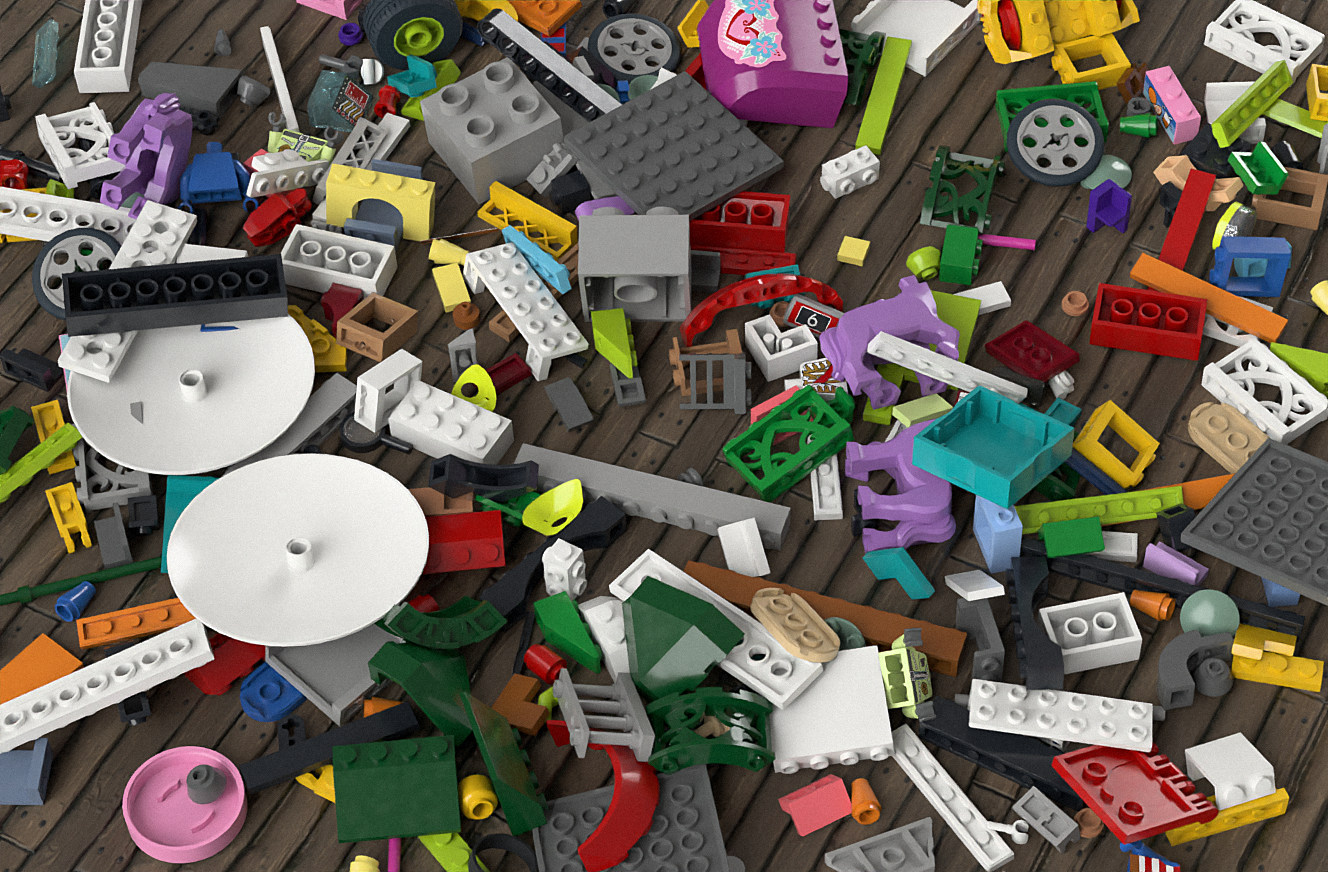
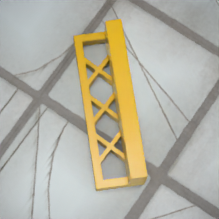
(534, 218)
(1233, 817)

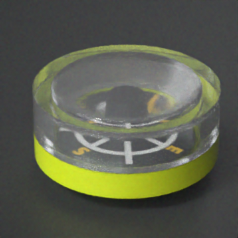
(1236, 222)

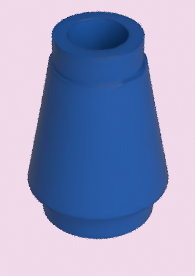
(74, 602)

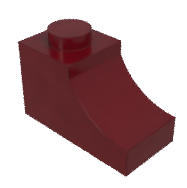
(340, 301)

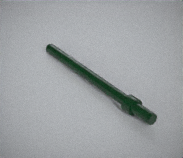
(26, 594)

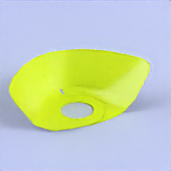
(478, 376)
(553, 505)

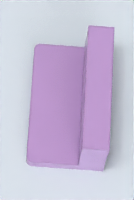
(1173, 565)

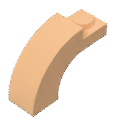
(1177, 170)

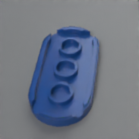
(268, 695)

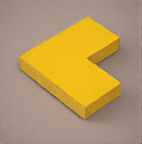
(1252, 640)

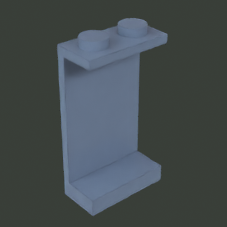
(377, 218)
(25, 774)

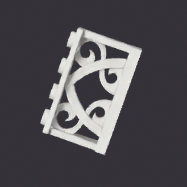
(1260, 18)
(84, 165)
(1269, 370)

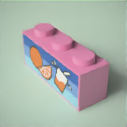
(1171, 105)

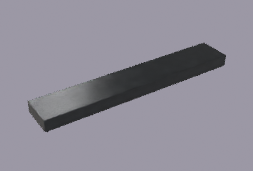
(319, 752)

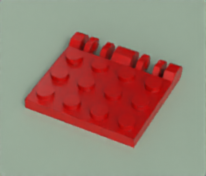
(1134, 790)

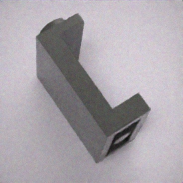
(979, 624)

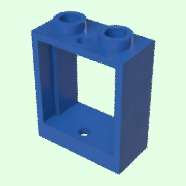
(1251, 247)

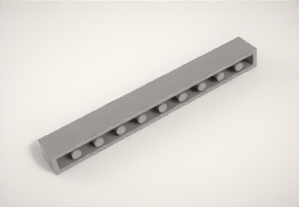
(658, 496)

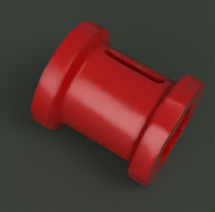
(388, 98)

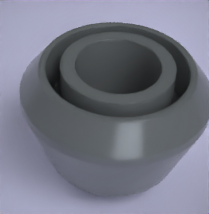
(252, 91)
(1213, 677)
(205, 784)

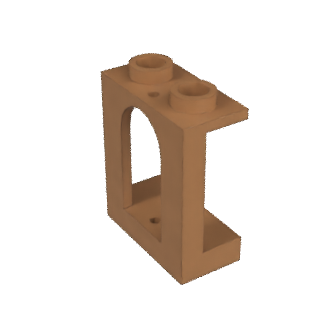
(731, 346)

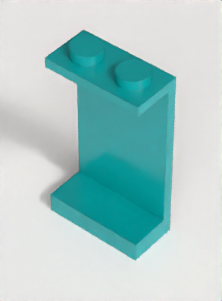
(179, 494)

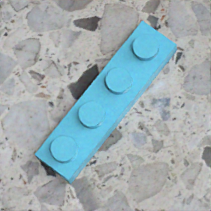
(541, 262)

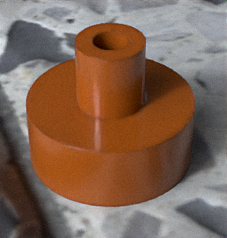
(466, 315)

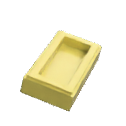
(450, 286)

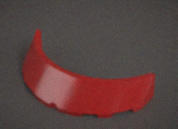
(752, 291)
(631, 806)

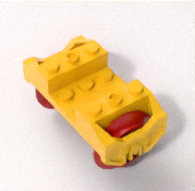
(1033, 27)

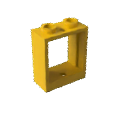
(1087, 47)
(1318, 101)
(1129, 430)

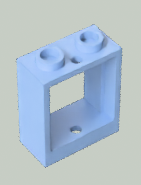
(997, 533)

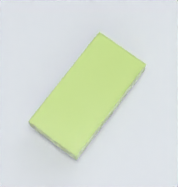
(921, 410)

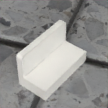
(743, 548)

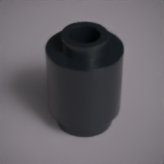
(1287, 155)

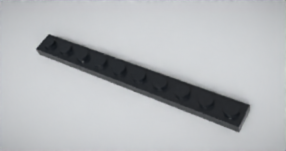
(1127, 579)

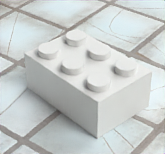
(1092, 632)

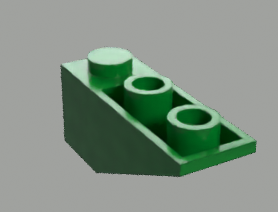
(563, 629)

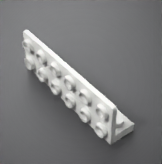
(526, 303)
(1060, 715)

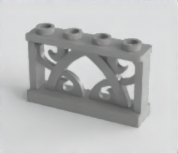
(137, 482)

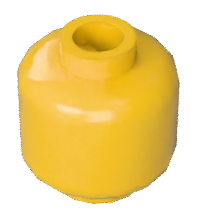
(477, 797)

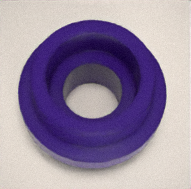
(350, 34)

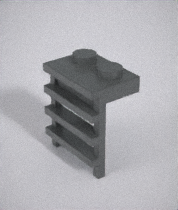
(734, 374)

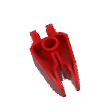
(276, 217)

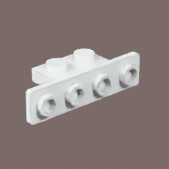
(284, 172)

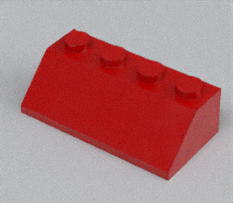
(745, 222)
(465, 542)
(231, 660)

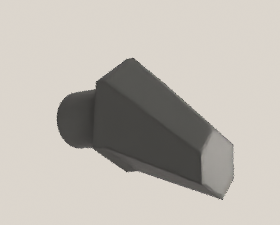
(222, 44)

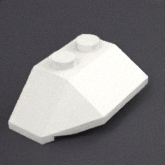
(607, 629)

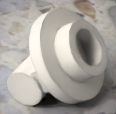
(372, 71)
(1062, 384)

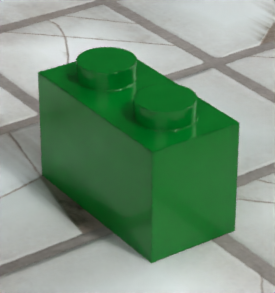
(959, 255)

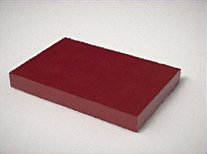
(1032, 352)

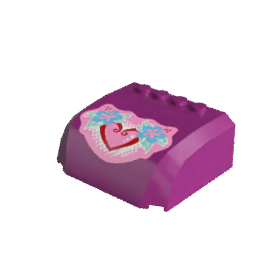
(774, 60)

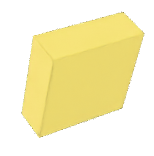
(853, 251)

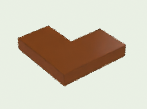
(516, 705)

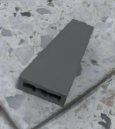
(195, 86)

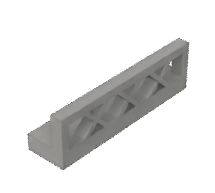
(346, 154)

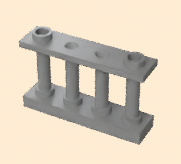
(624, 702)

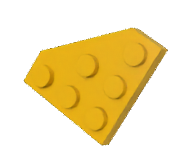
(326, 353)

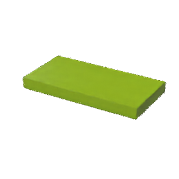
(959, 313)

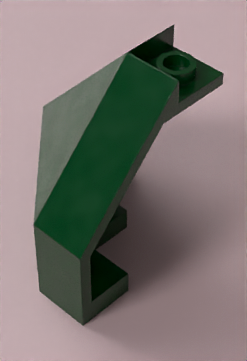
(673, 639)
(432, 680)

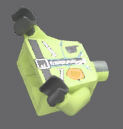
(306, 146)
(907, 677)

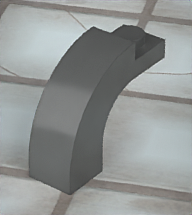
(1180, 657)

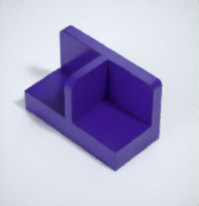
(1109, 206)

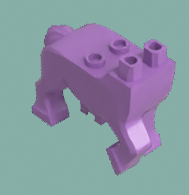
(154, 153)
(907, 317)
(921, 501)

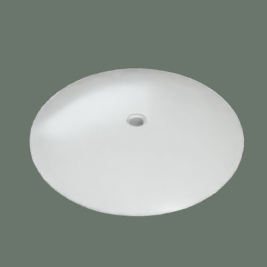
(200, 393)
(297, 550)

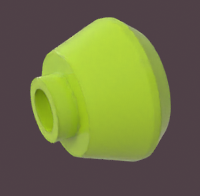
(924, 262)

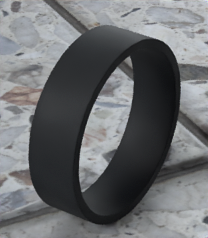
(505, 842)

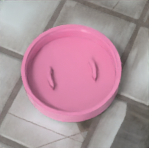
(165, 818)

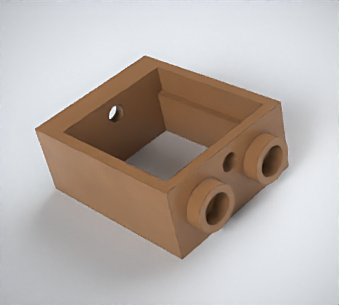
(1290, 214)
(379, 345)

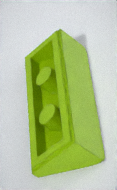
(446, 74)
(1295, 117)

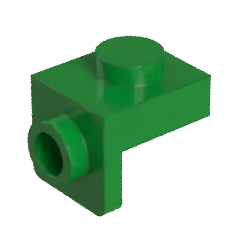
(842, 404)

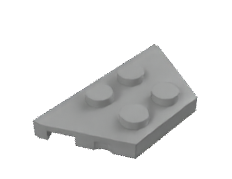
(897, 850)

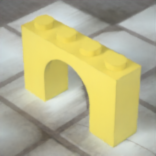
(409, 195)

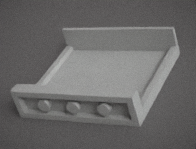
(335, 671)

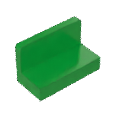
(1072, 537)

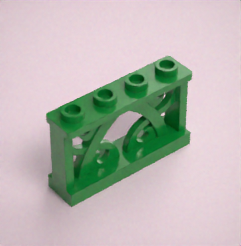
(1077, 93)
(782, 419)

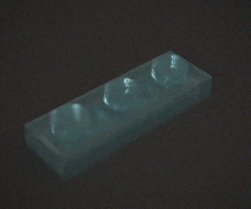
(45, 54)

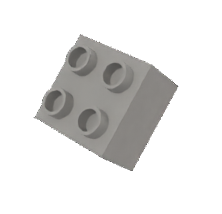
(491, 128)
(635, 264)

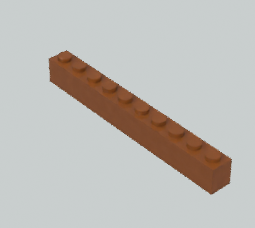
(941, 645)

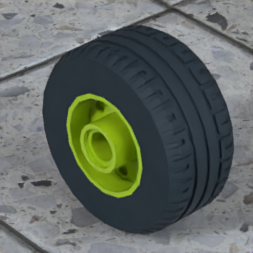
(412, 27)

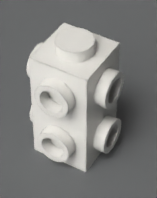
(850, 172)
(564, 569)

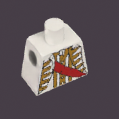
(819, 376)

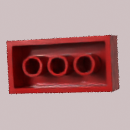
(1148, 321)

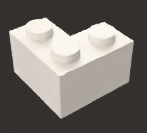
(779, 352)

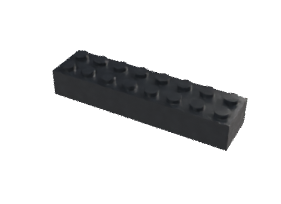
(174, 295)

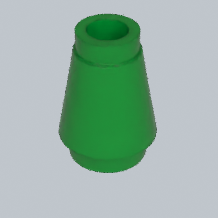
(1140, 125)

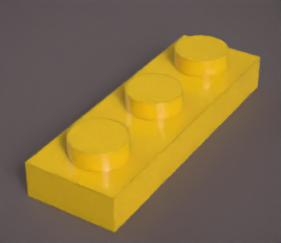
(49, 420)
(1280, 670)

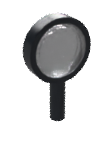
(362, 440)

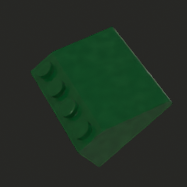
(506, 766)
(396, 789)

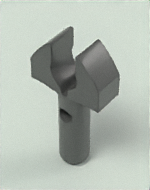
(346, 66)

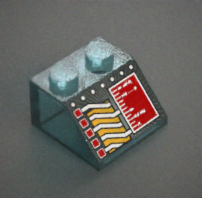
(338, 102)

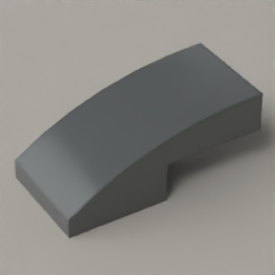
(627, 390)
(569, 404)

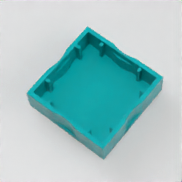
(993, 446)

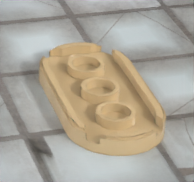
(1225, 434)
(795, 625)

